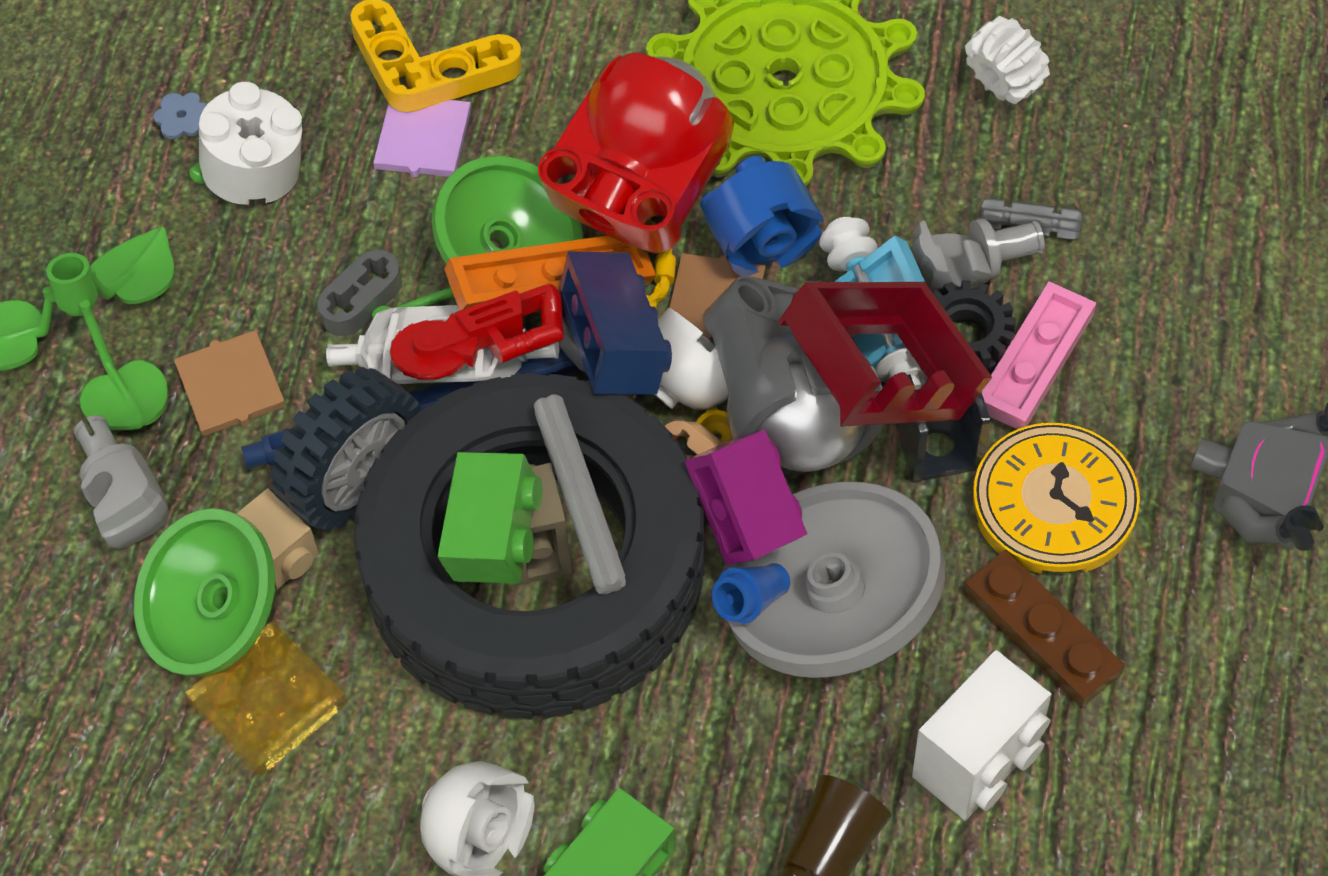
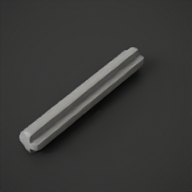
(579, 495)

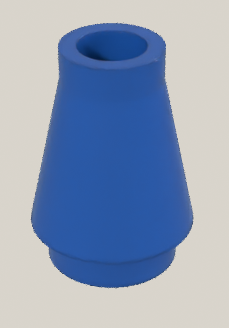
(747, 591)

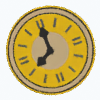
(1056, 498)

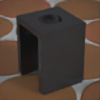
(967, 435)

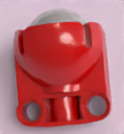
(639, 150)

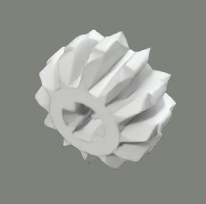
(1007, 59)

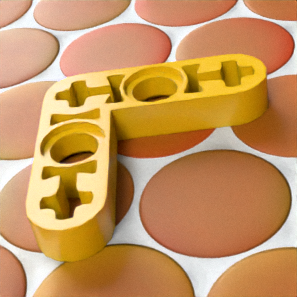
(425, 73)

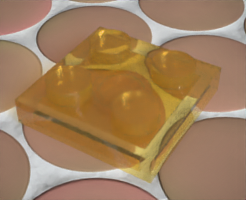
(267, 700)

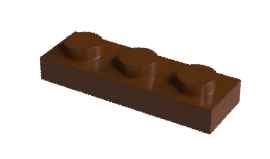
(1043, 628)

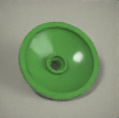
(497, 201)
(204, 592)

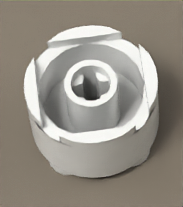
(250, 144)

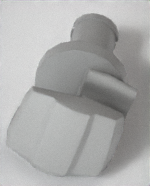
(972, 256)
(119, 487)

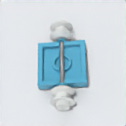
(865, 262)

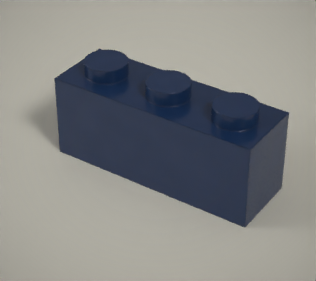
(613, 323)

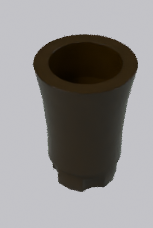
(835, 830)

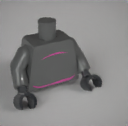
(1270, 478)

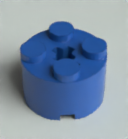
(762, 215)

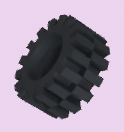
(985, 311)

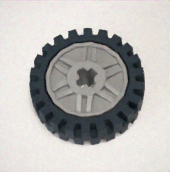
(337, 444)

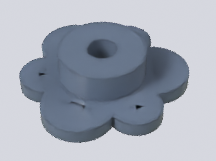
(179, 115)

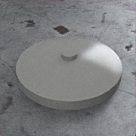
(856, 583)

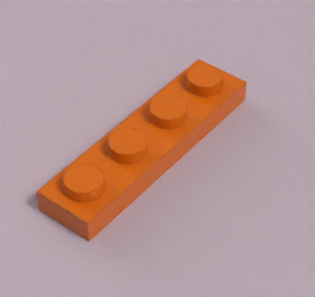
(521, 269)

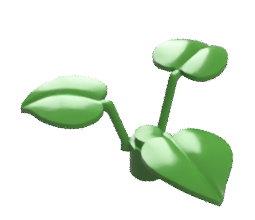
(132, 272)

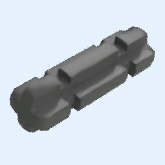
(1065, 223)

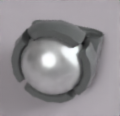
(775, 382)

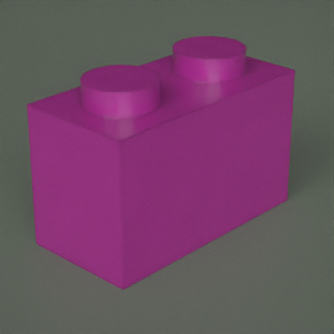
(746, 497)

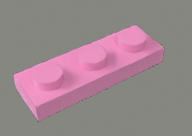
(1037, 355)

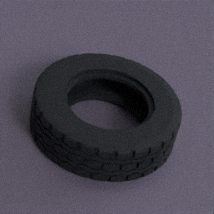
(550, 656)

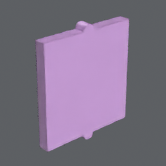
(423, 139)

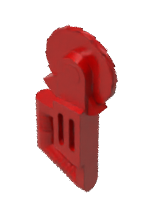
(443, 347)

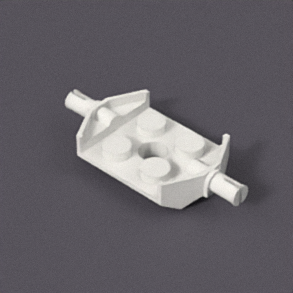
(375, 345)

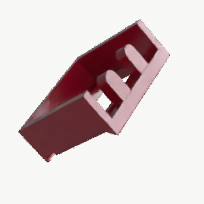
(829, 312)

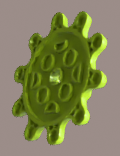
(837, 87)

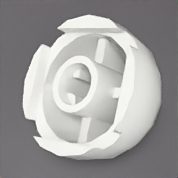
(695, 366)
(475, 818)

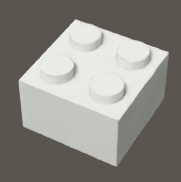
(982, 736)

